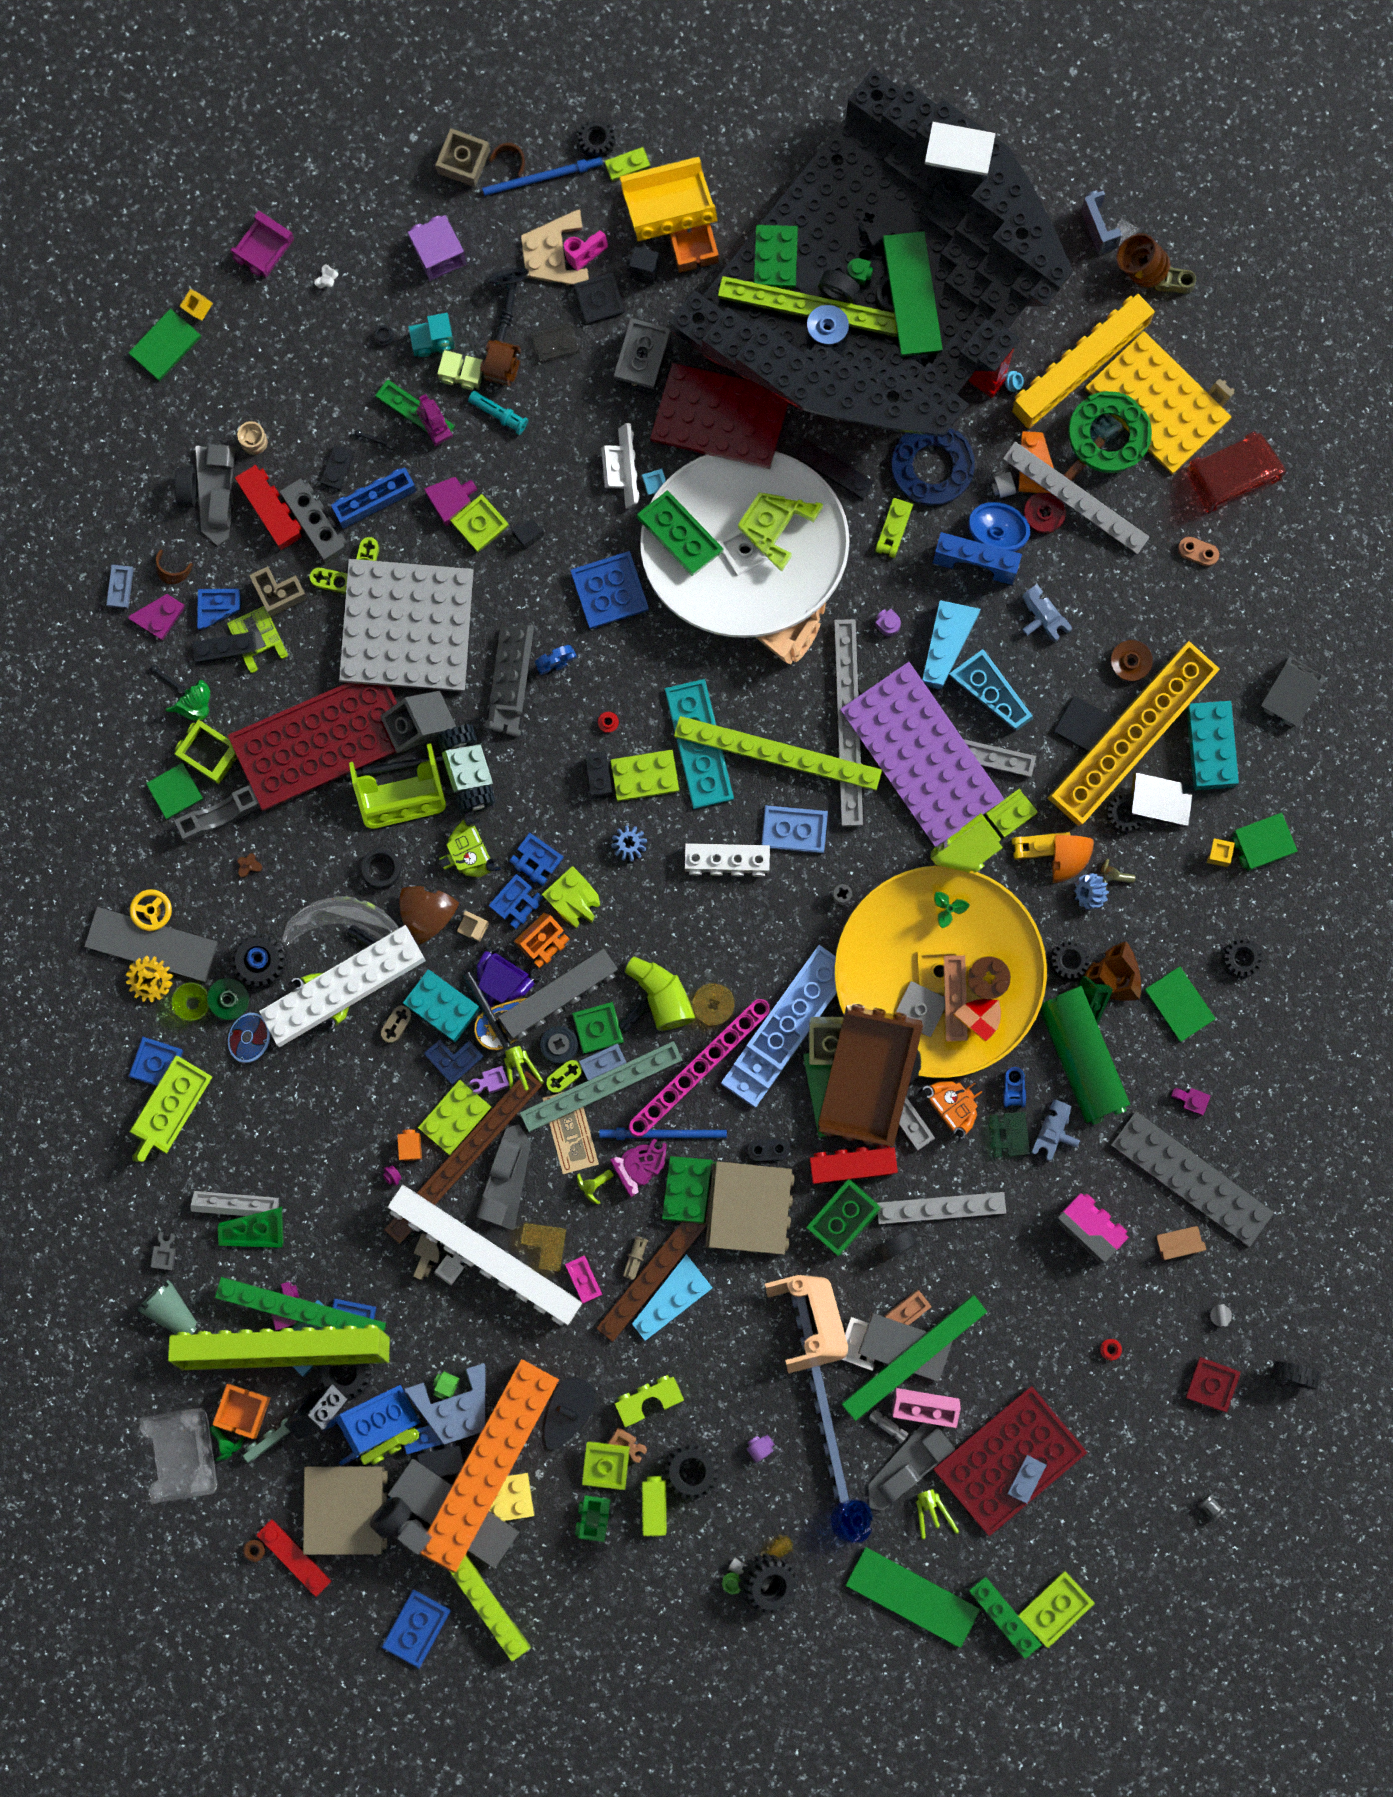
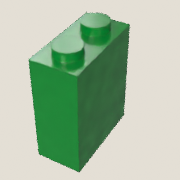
(1264, 842)

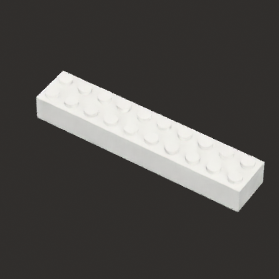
(485, 1255)

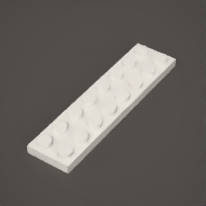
(342, 986)

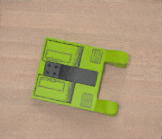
(265, 634)

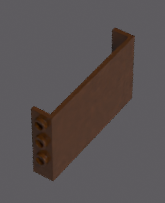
(870, 1075)

